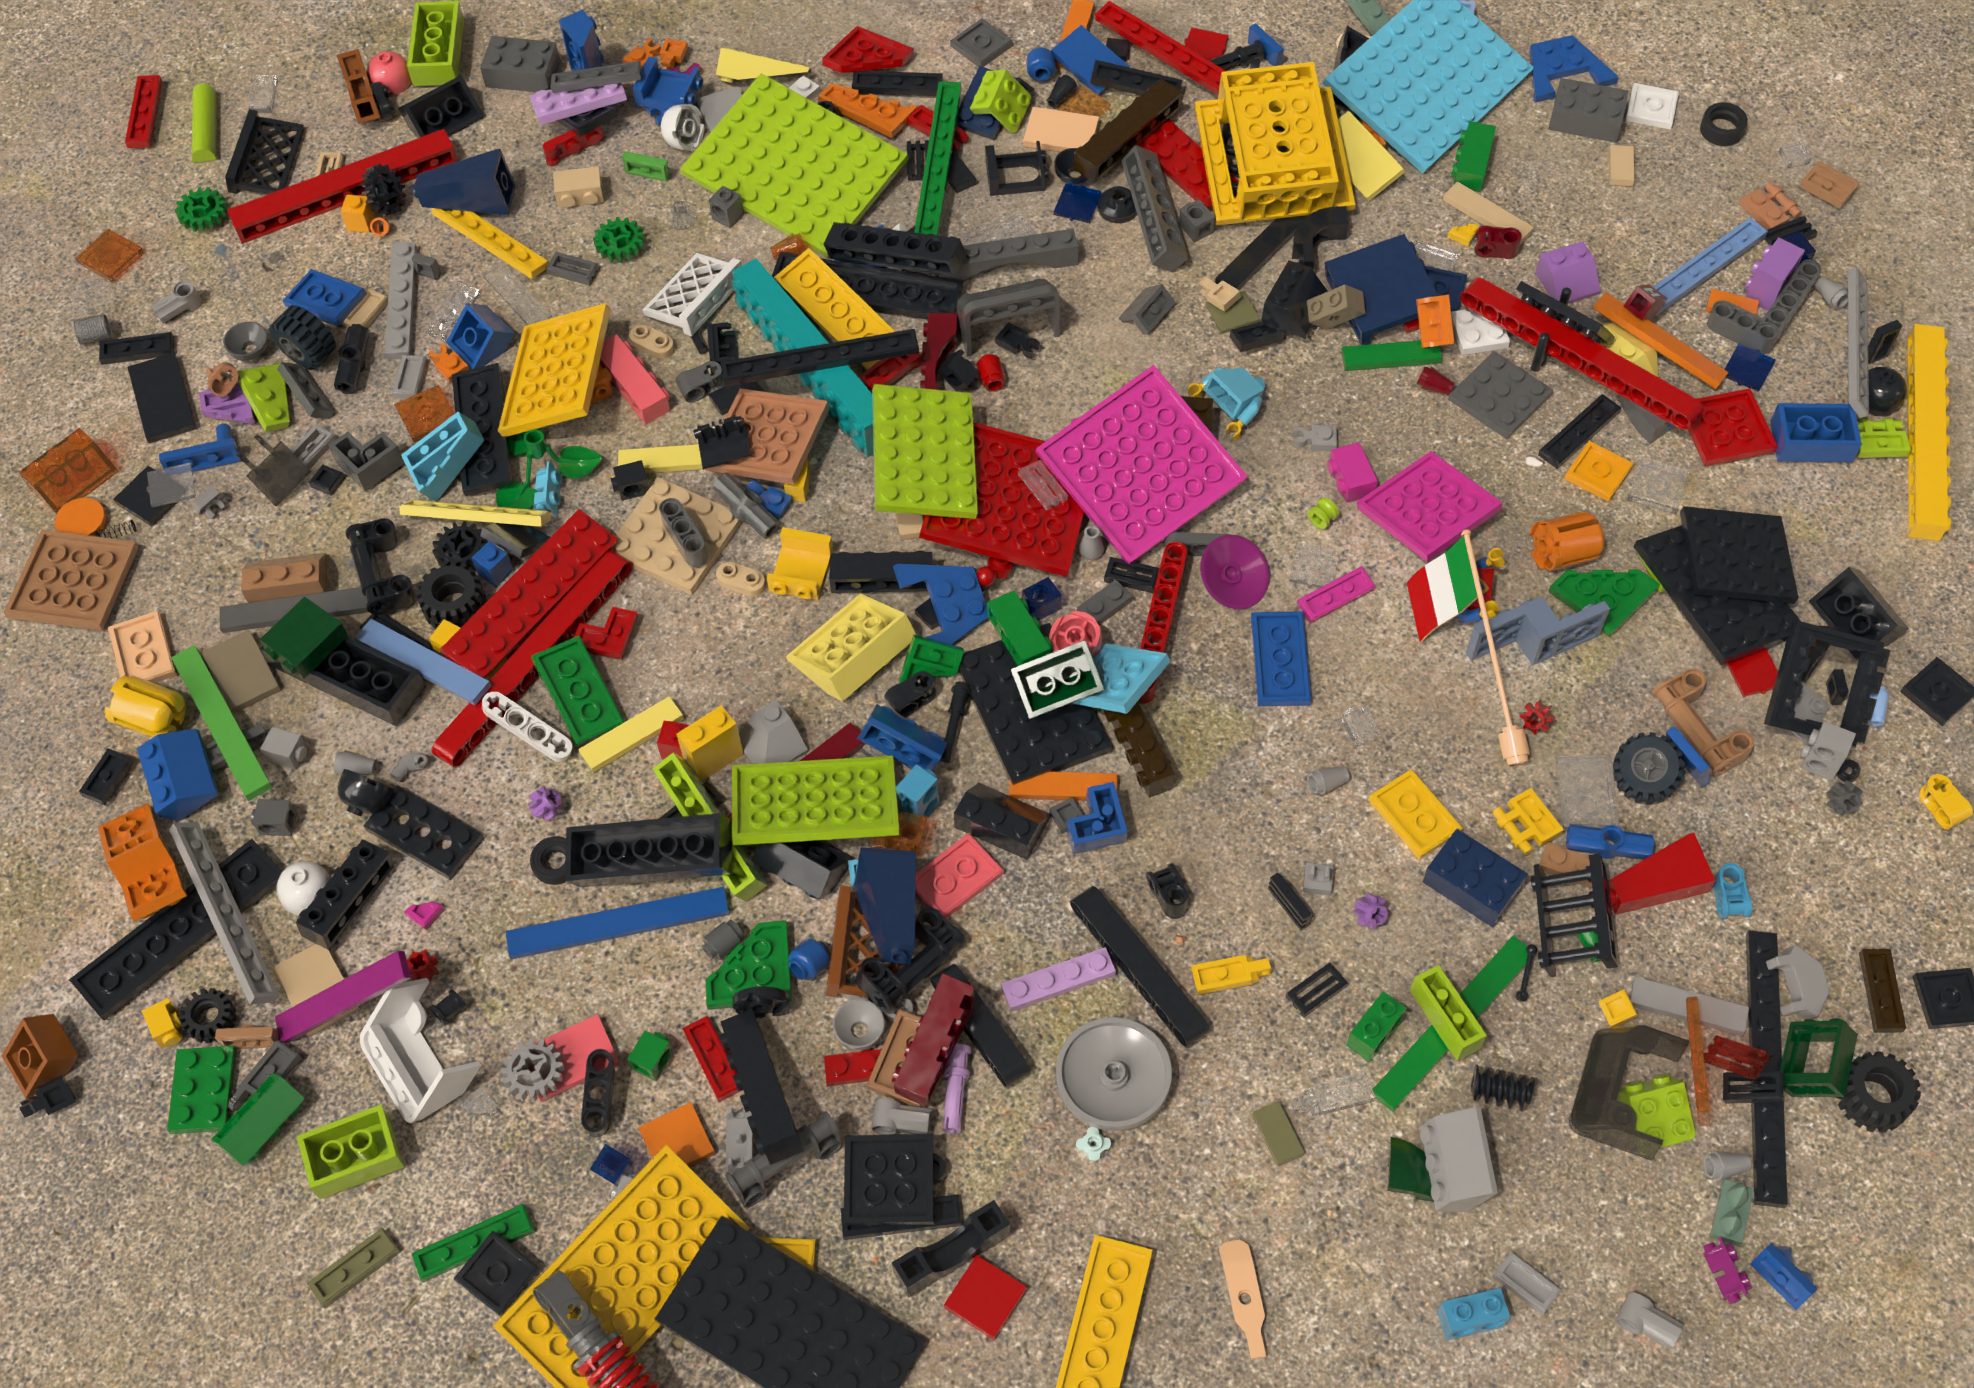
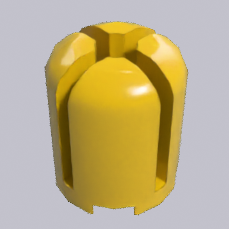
(145, 707)

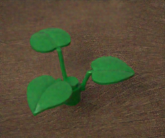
(574, 464)

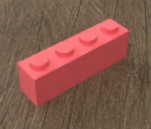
(633, 381)

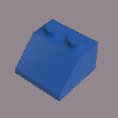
(479, 335)

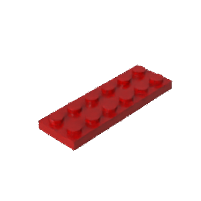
(1181, 161)

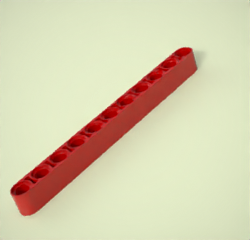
(1583, 354)
(519, 670)

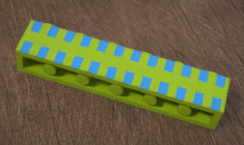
(692, 800)

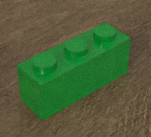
(1473, 155)
(1017, 628)
(258, 1119)

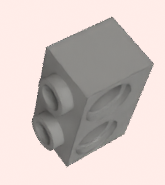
(1826, 750)

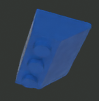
(581, 41)
(901, 739)
(177, 773)

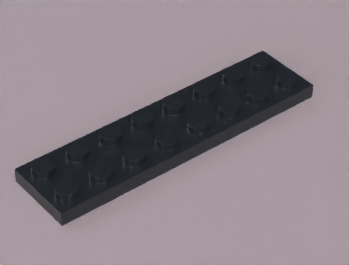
(892, 289)
(170, 934)

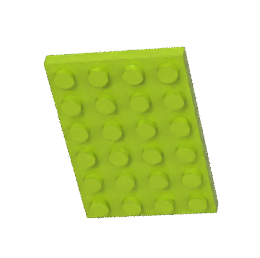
(924, 452)
(814, 800)

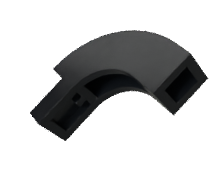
(1317, 227)

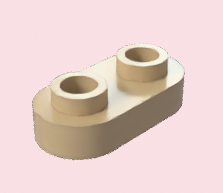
(648, 339)
(739, 579)

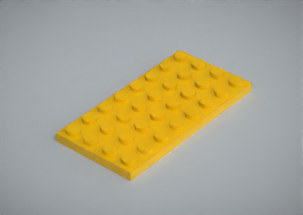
(621, 1264)

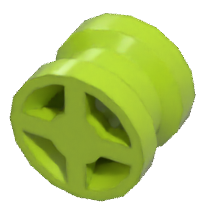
(1323, 513)

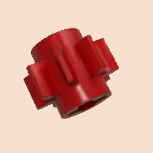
(1543, 712)
(416, 965)

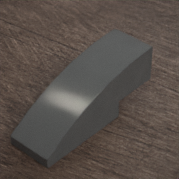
(1646, 423)

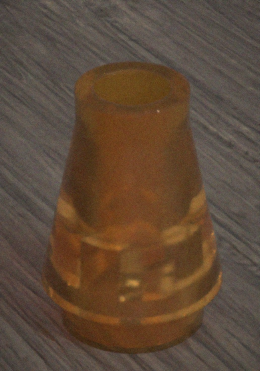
(790, 244)

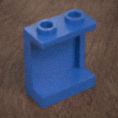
(666, 88)

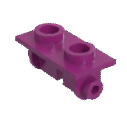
(1724, 1258)

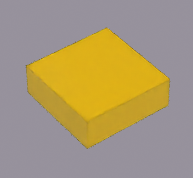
(1618, 1008)

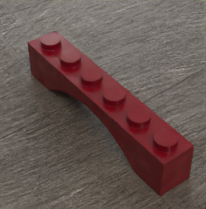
(941, 341)

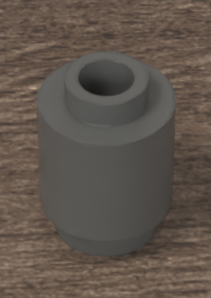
(722, 939)

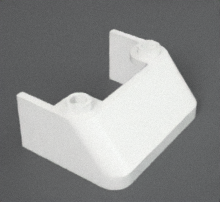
(404, 1058)

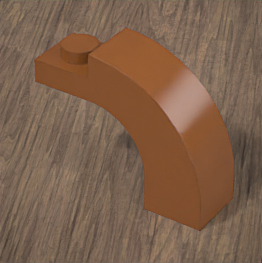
(358, 86)

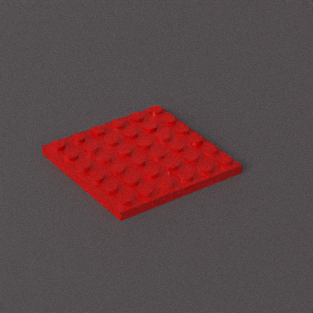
(1009, 516)

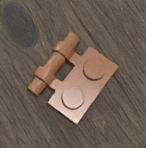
(1765, 211)

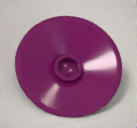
(1234, 571)

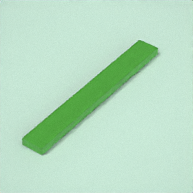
(221, 723)

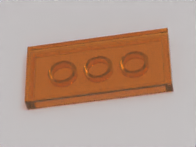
(1697, 1059)

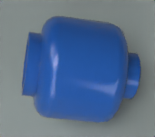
(1040, 64)
(809, 959)

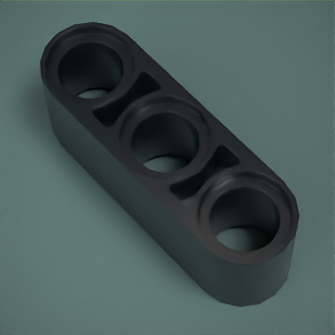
(595, 1079)

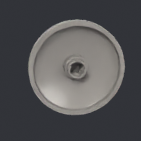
(1113, 1074)

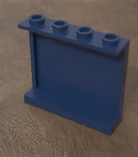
(1389, 281)

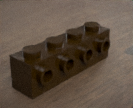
(1142, 750)

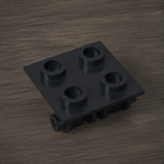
(722, 442)

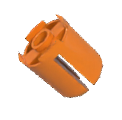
(1567, 541)

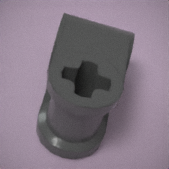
(698, 382)

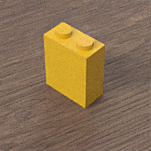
(710, 743)

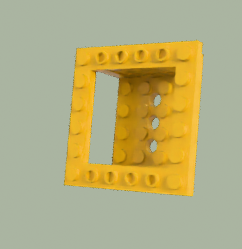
(1271, 181)

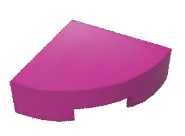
(424, 913)

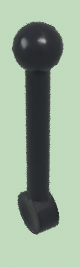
(1522, 995)

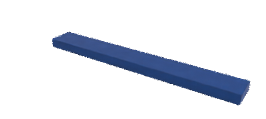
(617, 923)

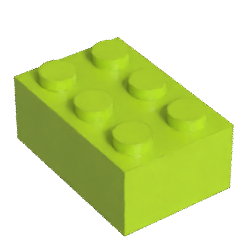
(350, 1151)

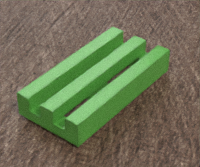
(646, 166)

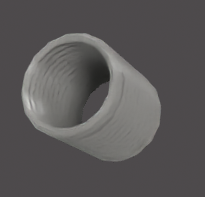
(92, 329)

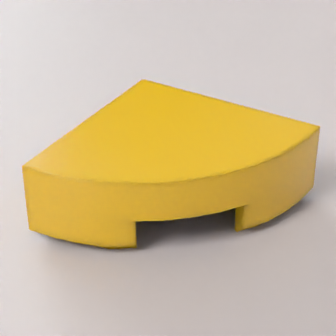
(1463, 234)

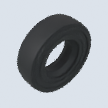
(538, 857)

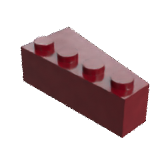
(934, 1041)

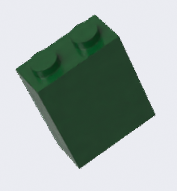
(303, 638)

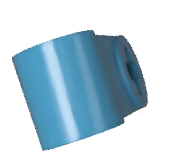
(1732, 897)

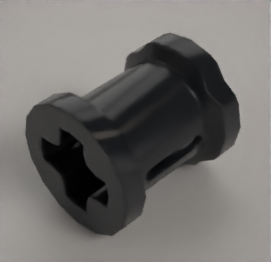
(448, 1007)

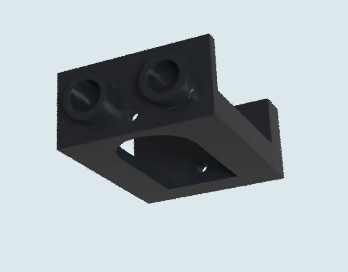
(1027, 159)

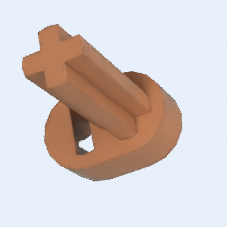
(219, 383)

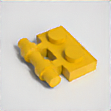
(1534, 817)

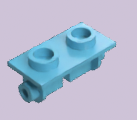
(549, 481)

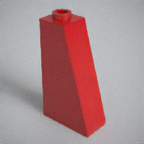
(1663, 877)

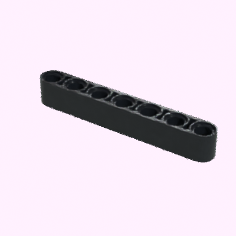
(1140, 966)

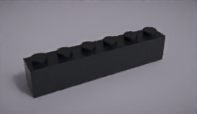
(761, 1088)

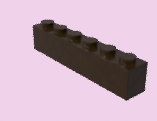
(1127, 130)

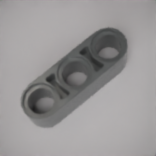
(686, 541)

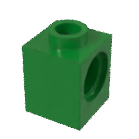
(650, 1054)

